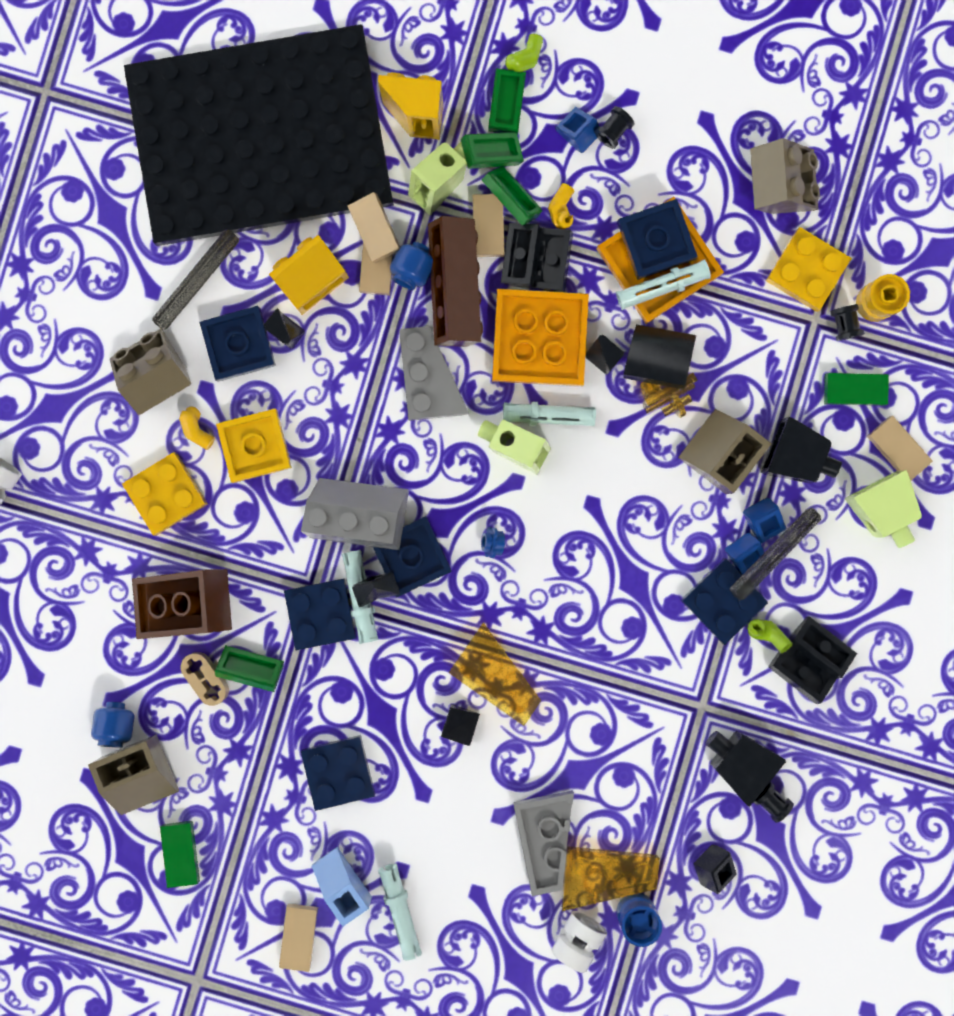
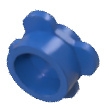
(493, 542)

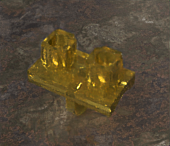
(656, 397)

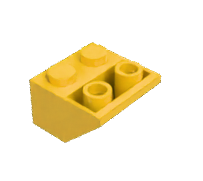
(414, 103)
(308, 274)

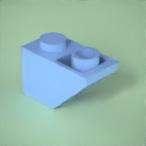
(341, 887)

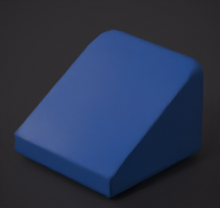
(578, 129)
(765, 519)
(745, 552)

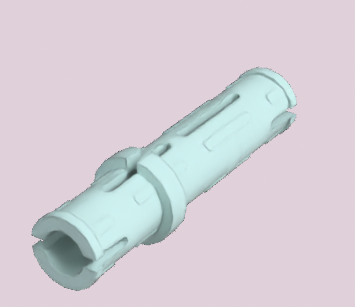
(697, 272)
(549, 414)
(363, 615)
(396, 899)

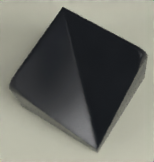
(284, 329)
(604, 354)
(375, 588)
(460, 725)
(715, 868)

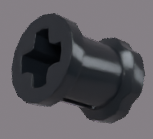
(614, 127)
(847, 322)
(774, 803)

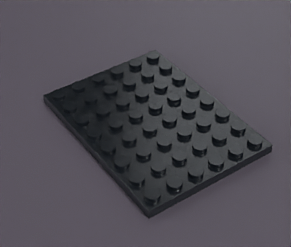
(257, 134)

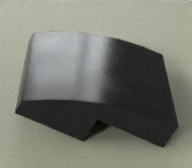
(537, 257)
(659, 356)
(813, 660)

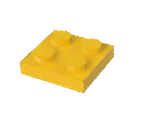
(808, 269)
(254, 445)
(164, 494)

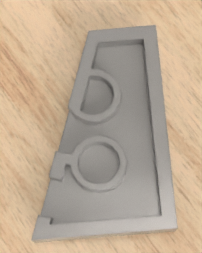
(427, 378)
(544, 837)

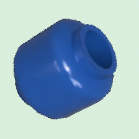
(411, 265)
(112, 725)

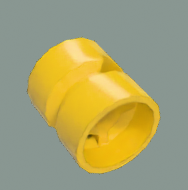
(883, 298)

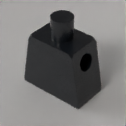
(799, 454)
(744, 764)

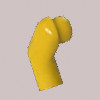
(558, 207)
(191, 429)

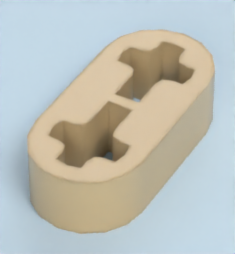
(199, 684)

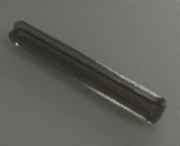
(195, 279)
(775, 554)

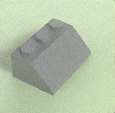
(355, 513)

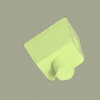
(437, 176)
(527, 449)
(888, 507)

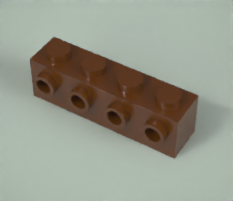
(455, 282)

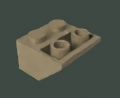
(784, 177)
(149, 371)
(724, 451)
(134, 775)

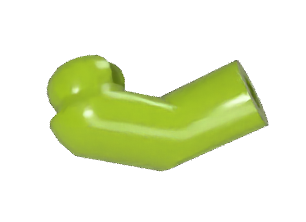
(526, 58)
(769, 631)

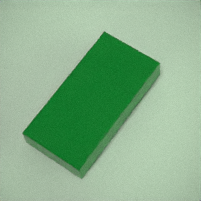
(506, 101)
(492, 150)
(512, 195)
(856, 389)
(249, 668)
(179, 854)

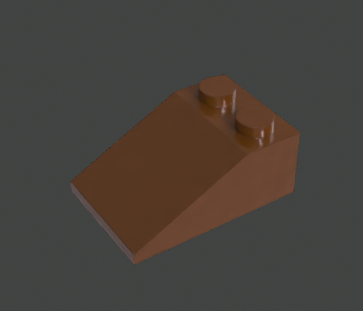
(182, 604)

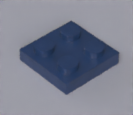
(657, 239)
(237, 343)
(418, 558)
(717, 607)
(320, 614)
(338, 772)

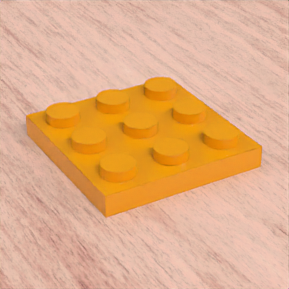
(617, 259)
(540, 337)

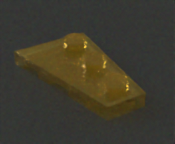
(493, 676)
(606, 875)

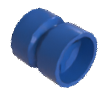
(639, 920)

